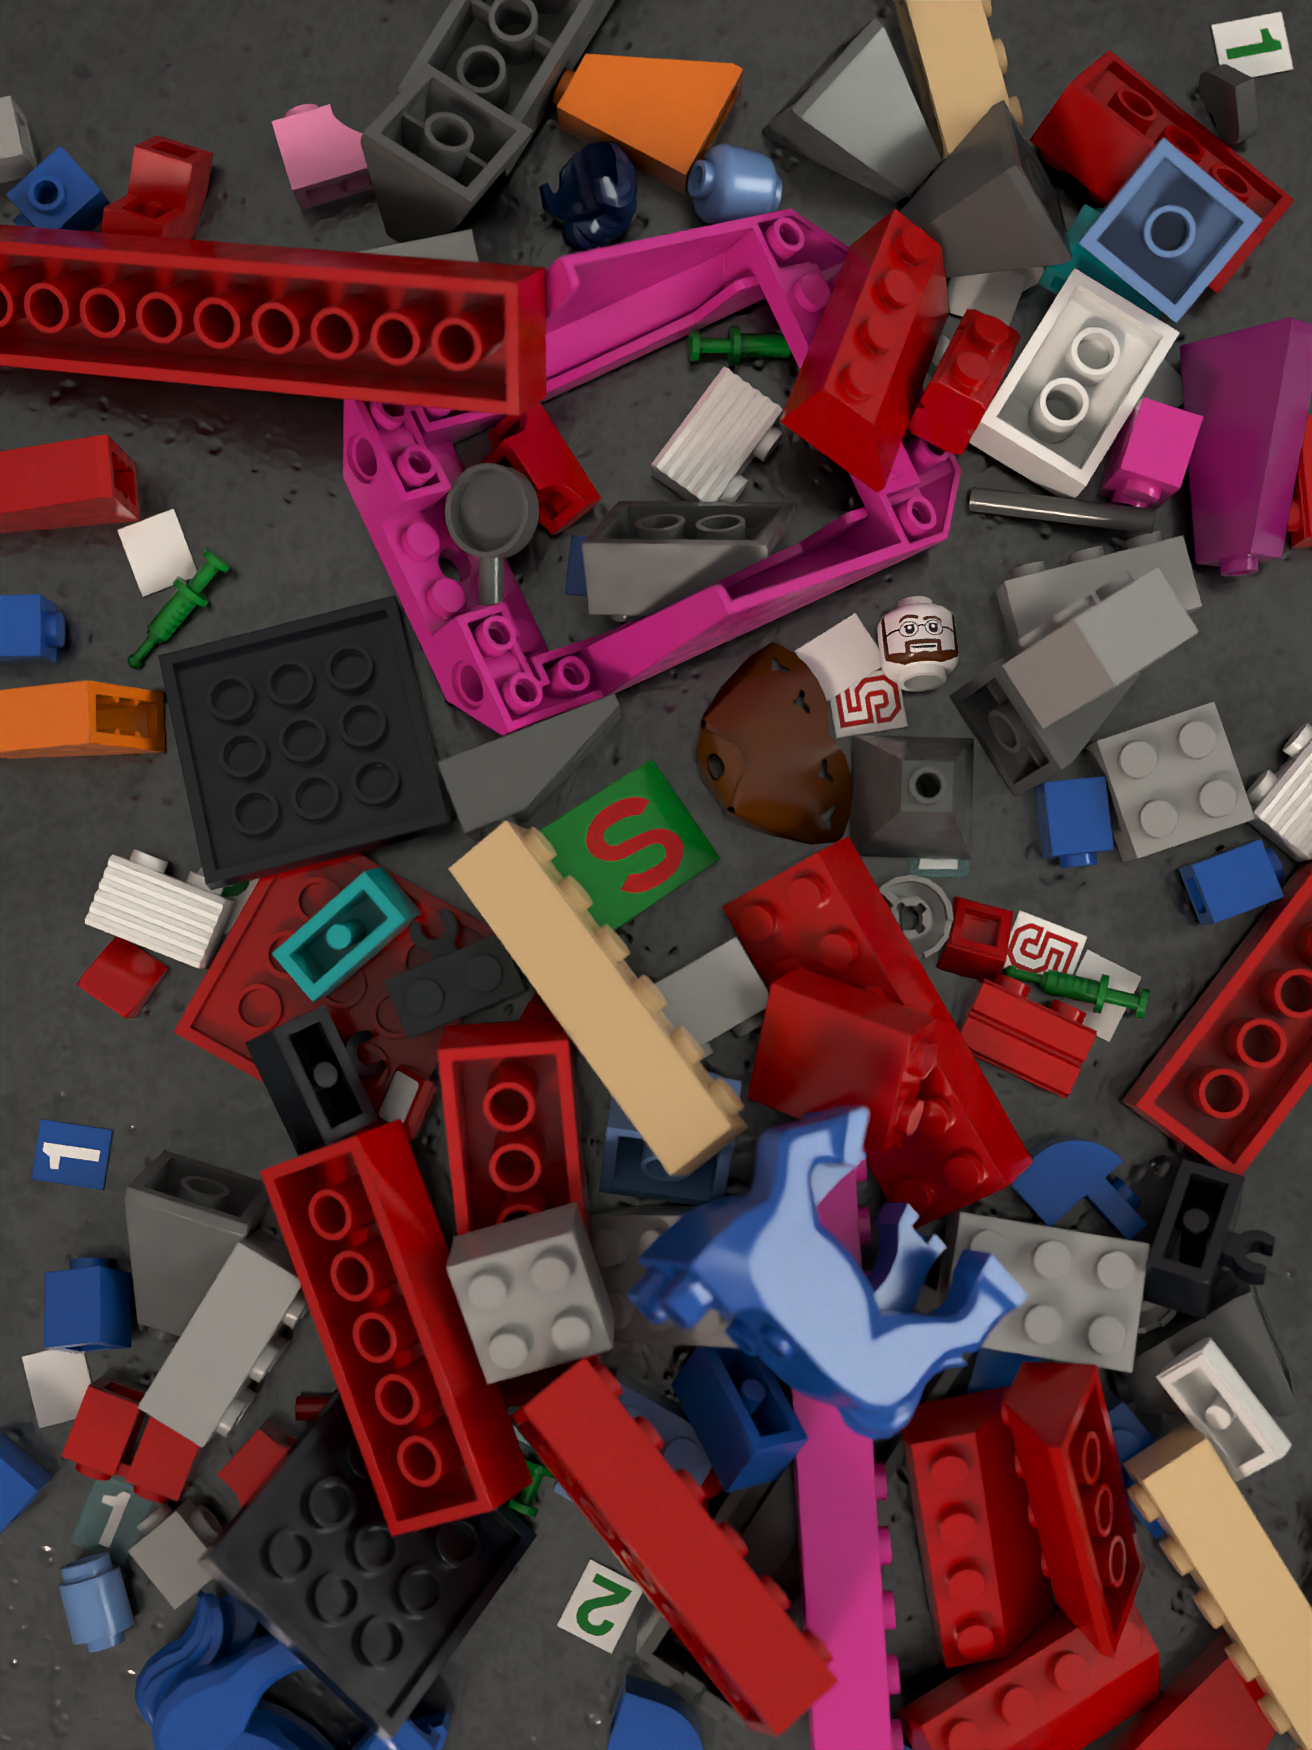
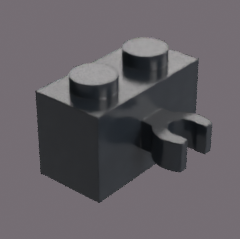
(454, 981)
(315, 1079)
(1200, 1239)

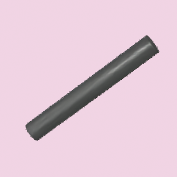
(1062, 510)

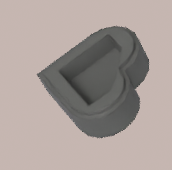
(1231, 101)

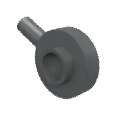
(492, 517)

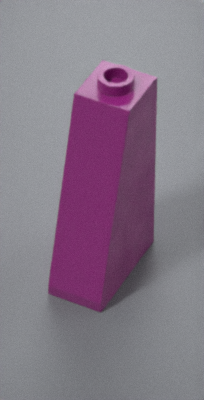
(1247, 453)

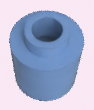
(95, 1602)

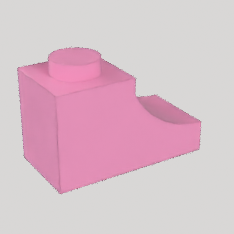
(320, 155)

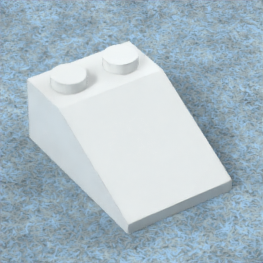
(1073, 386)

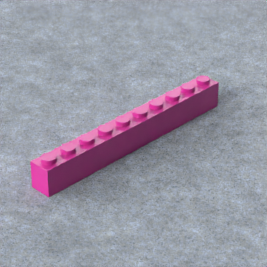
(844, 1545)

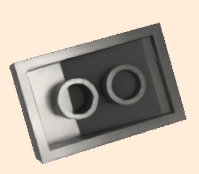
(667, 550)
(523, 769)

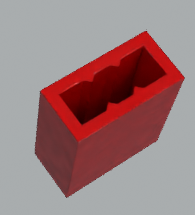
(843, 1048)

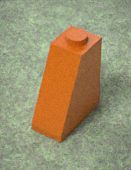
(652, 107)
(80, 720)

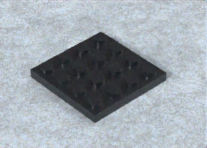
(303, 743)
(342, 1593)

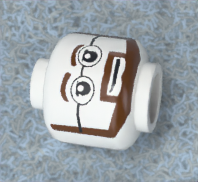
(918, 644)

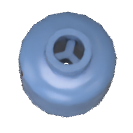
(733, 184)

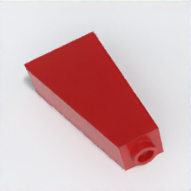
(67, 485)
(1202, 1710)

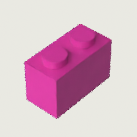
(1150, 455)

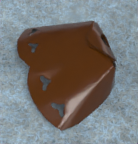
(775, 751)

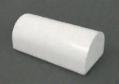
(1223, 1409)

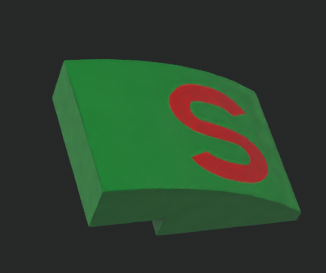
(630, 846)

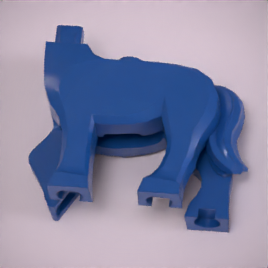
(802, 1295)
(211, 1685)

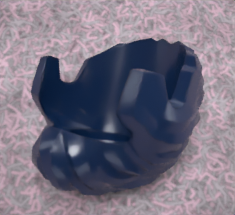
(593, 196)

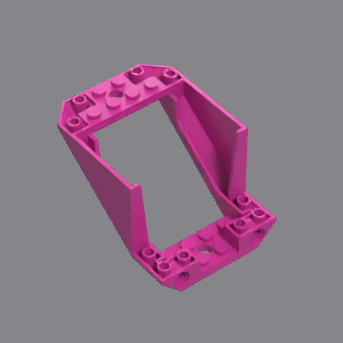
(599, 316)

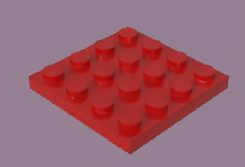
(253, 993)

